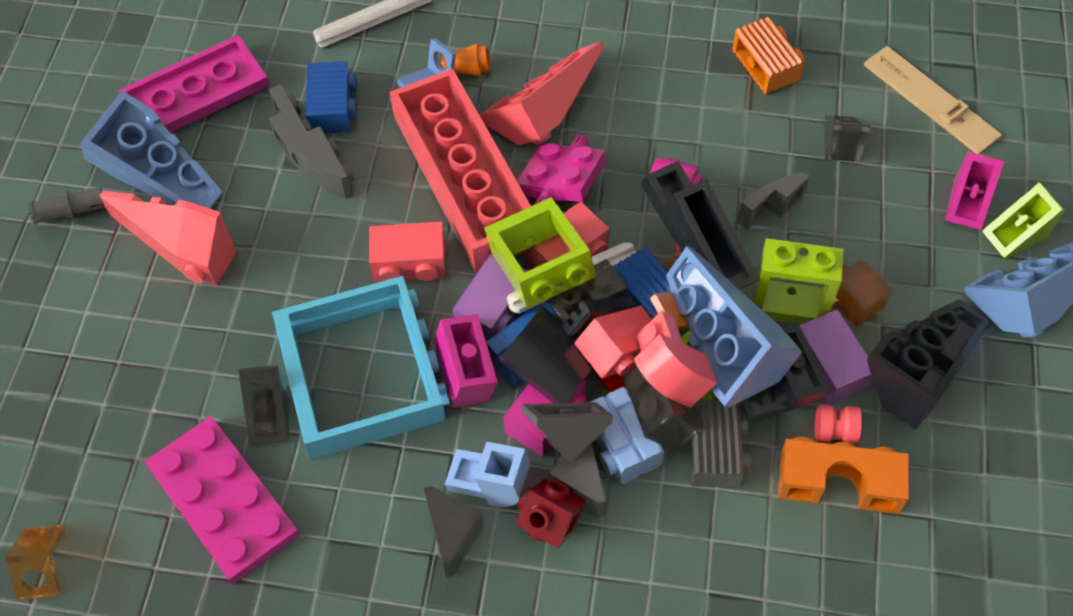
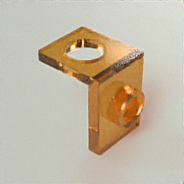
(34, 551)

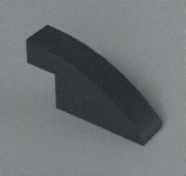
(698, 221)

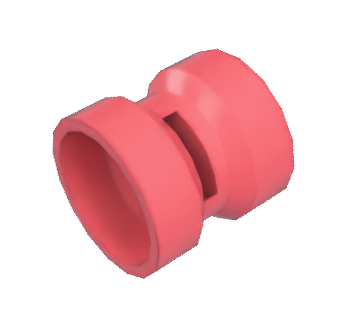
(837, 424)

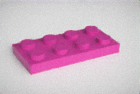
(200, 84)
(222, 499)

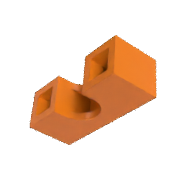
(877, 473)

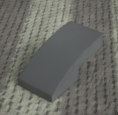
(777, 196)

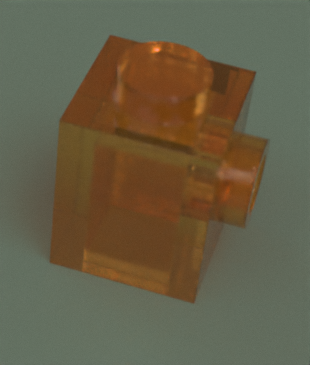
(861, 293)

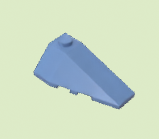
(142, 152)
(1027, 297)
(738, 337)

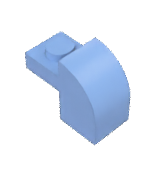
(493, 475)

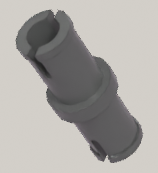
(66, 205)

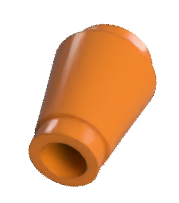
(471, 60)

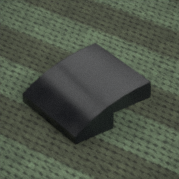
(547, 358)
(798, 387)

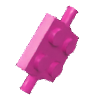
(562, 171)

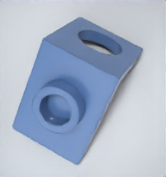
(433, 65)

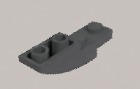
(308, 147)

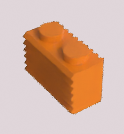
(768, 55)

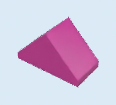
(973, 190)

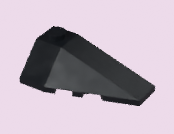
(922, 359)

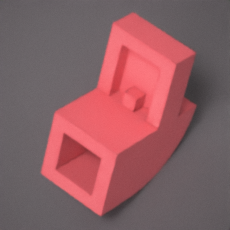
(670, 365)

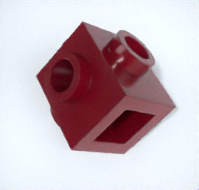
(549, 512)

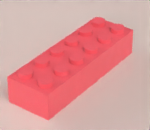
(458, 159)

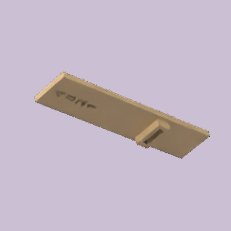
(933, 100)

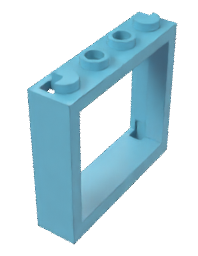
(345, 307)

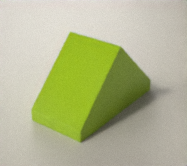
(1025, 222)

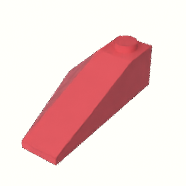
(544, 101)
(183, 234)

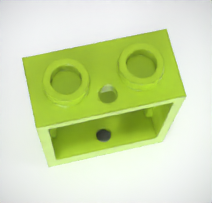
(529, 229)
(796, 301)

